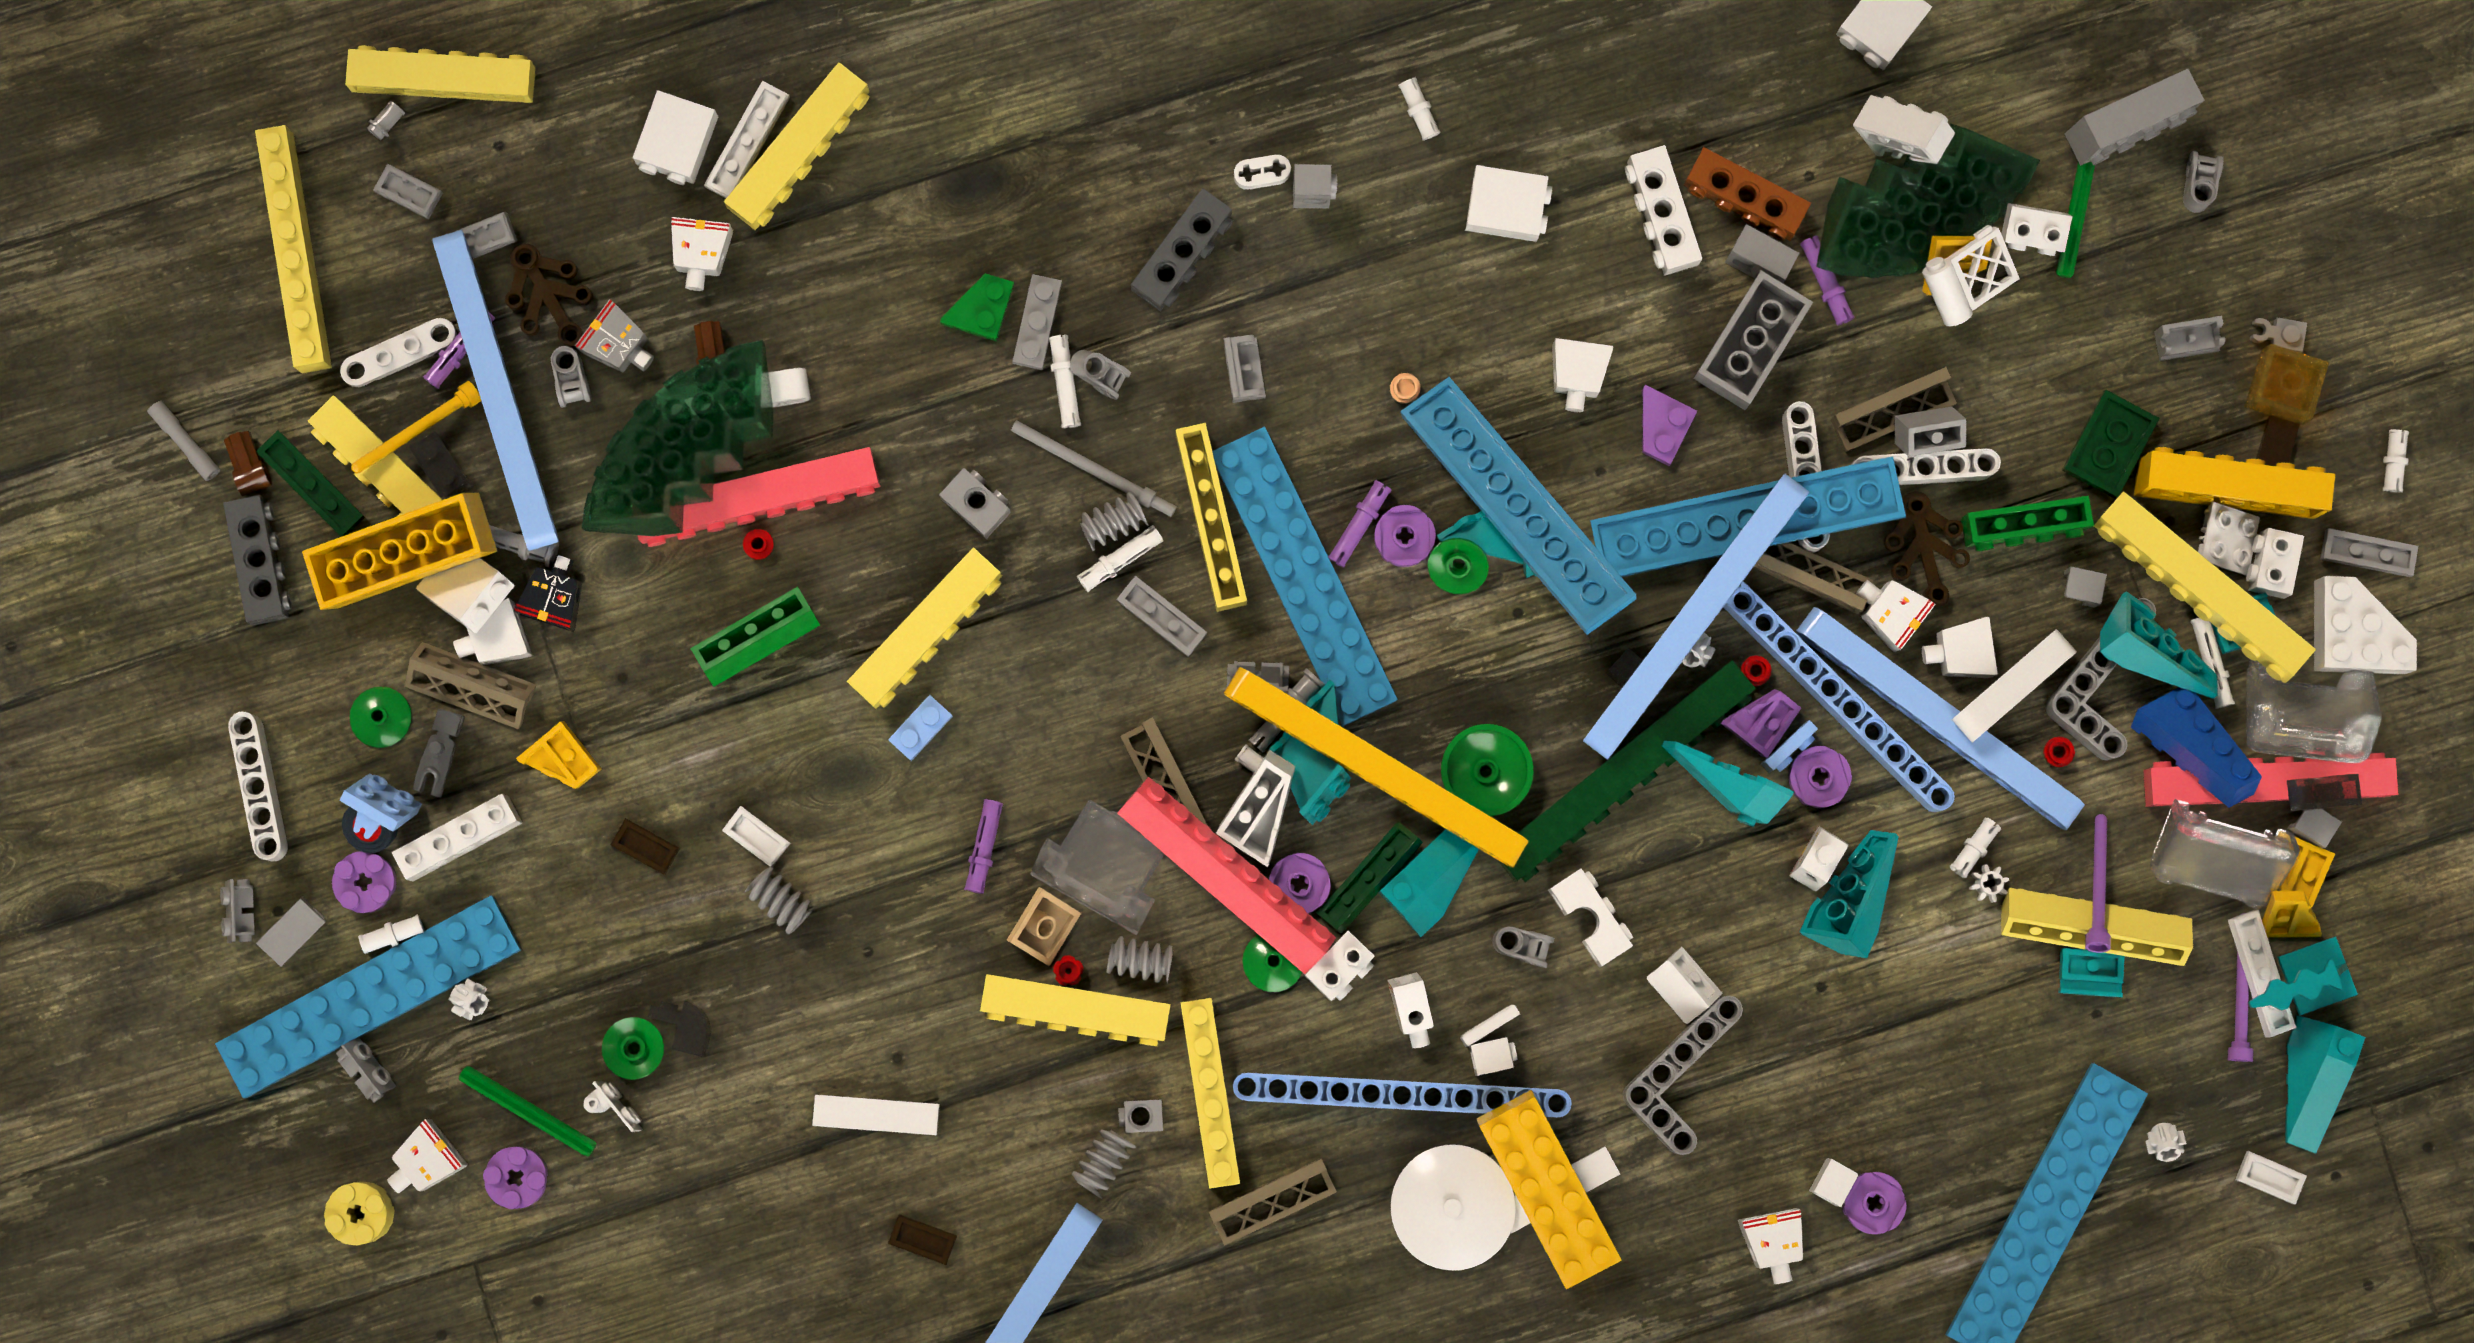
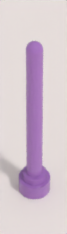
(2098, 938)
(2240, 1048)

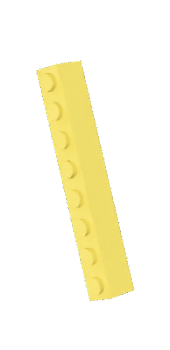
(293, 249)
(2204, 588)

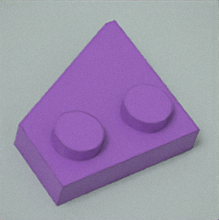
(1663, 424)
(1763, 721)

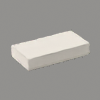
(756, 836)
(1489, 1025)
(2271, 1177)

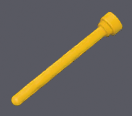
(465, 396)

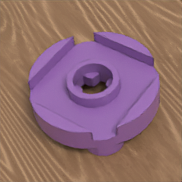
(1416, 523)
(1827, 761)
(1315, 876)
(378, 892)
(511, 1195)
(1891, 1198)

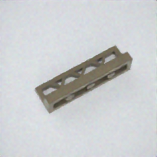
(1887, 400)
(1811, 583)
(469, 679)
(1167, 761)
(1266, 1191)

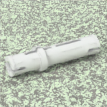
(1064, 381)
(1114, 562)
(2202, 629)

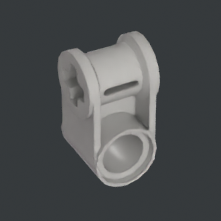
(2201, 175)
(1104, 374)
(570, 383)
(1525, 945)

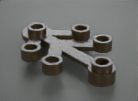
(544, 291)
(1925, 544)

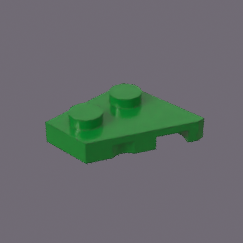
(981, 307)

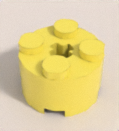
(374, 1204)

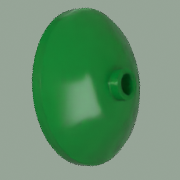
(1502, 753)

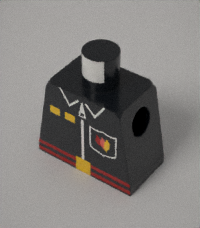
(552, 596)

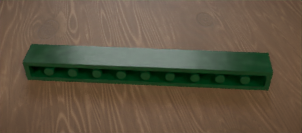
(1628, 767)

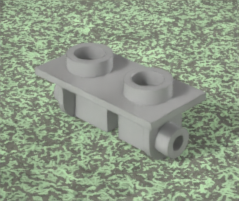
(1273, 673)
(235, 899)
(358, 1057)

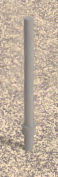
(1146, 496)

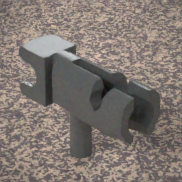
(439, 752)

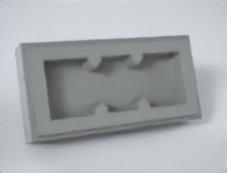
(408, 191)
(489, 234)

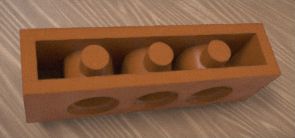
(1738, 179)

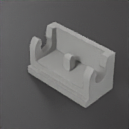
(1760, 252)
(2189, 338)
(1244, 368)
(291, 931)

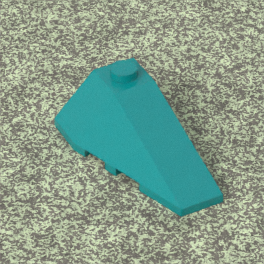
(2144, 647)
(1745, 795)
(1430, 881)
(1854, 904)
(2318, 1072)

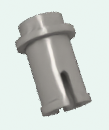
(385, 120)

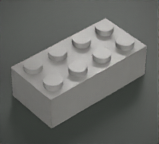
(2135, 118)
(1753, 340)

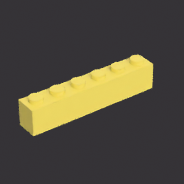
(440, 75)
(797, 146)
(353, 440)
(1211, 517)
(924, 628)
(2068, 920)
(1075, 1008)
(1210, 1093)

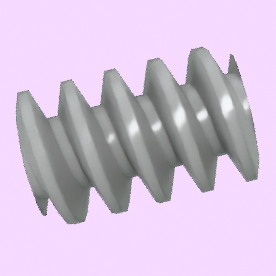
(1112, 520)
(779, 900)
(1140, 959)
(1102, 1162)

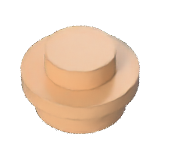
(1405, 388)

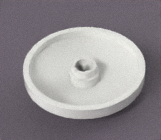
(1453, 1207)

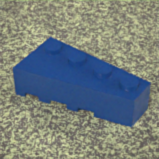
(2199, 744)

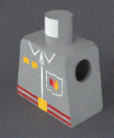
(615, 340)

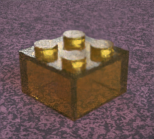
(2286, 384)

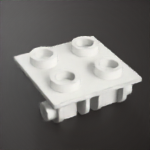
(2228, 537)
(608, 1096)

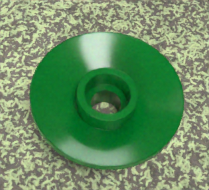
(1458, 577)
(395, 720)
(1261, 973)
(617, 1043)

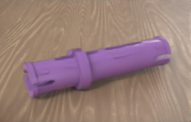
(1832, 292)
(435, 375)
(1360, 522)
(982, 852)

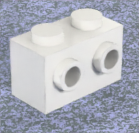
(2036, 228)
(2275, 562)
(1340, 966)

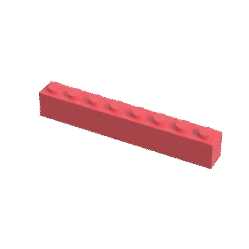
(777, 491)
(2168, 783)
(1227, 875)

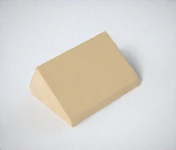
(1043, 926)

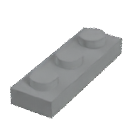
(1037, 322)
(2369, 552)
(1161, 616)

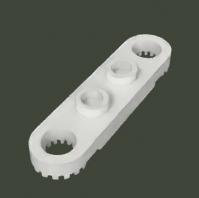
(398, 352)

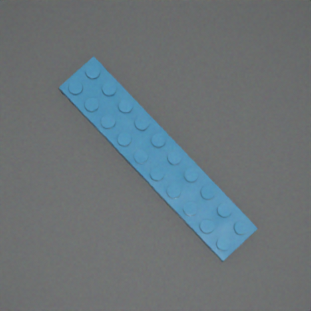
(1518, 505)
(1709, 524)
(1303, 575)
(368, 996)
(2048, 1209)

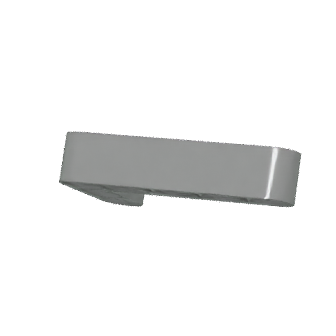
(2079, 709)
(1675, 1069)

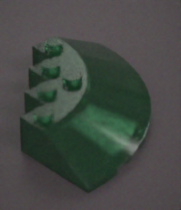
(1892, 218)
(679, 442)

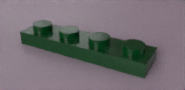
(310, 484)
(1369, 877)

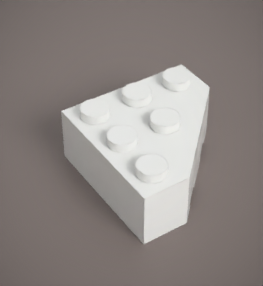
(2358, 631)

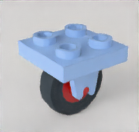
(375, 813)

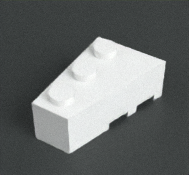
(1903, 130)
(1258, 811)

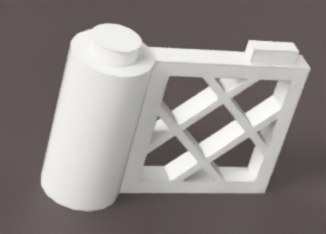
(1948, 282)

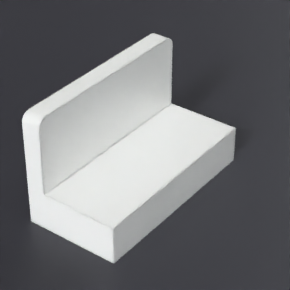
(1684, 985)

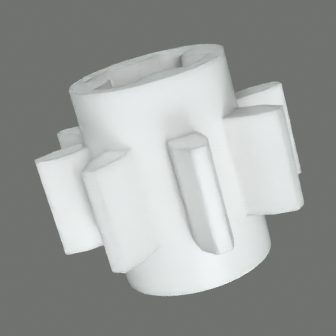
(1700, 652)
(1991, 875)
(469, 999)
(2165, 1142)

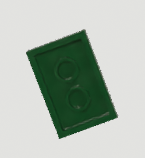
(2110, 444)

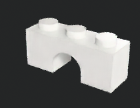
(1609, 937)

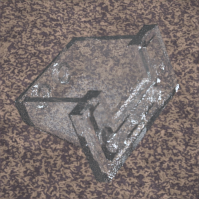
(1102, 866)

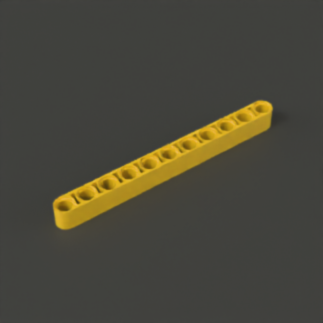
(1376, 767)

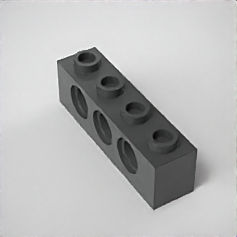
(1203, 208)
(239, 517)

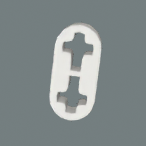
(1262, 179)

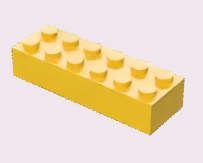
(2234, 483)
(399, 551)
(1548, 1189)

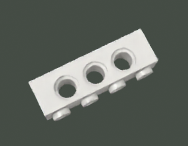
(1658, 165)
(457, 837)

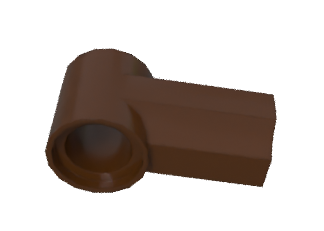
(709, 339)
(249, 471)

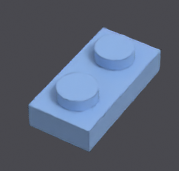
(920, 728)
(1781, 756)

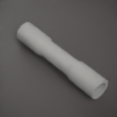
(171, 426)

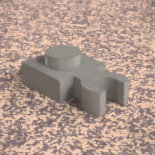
(2283, 333)

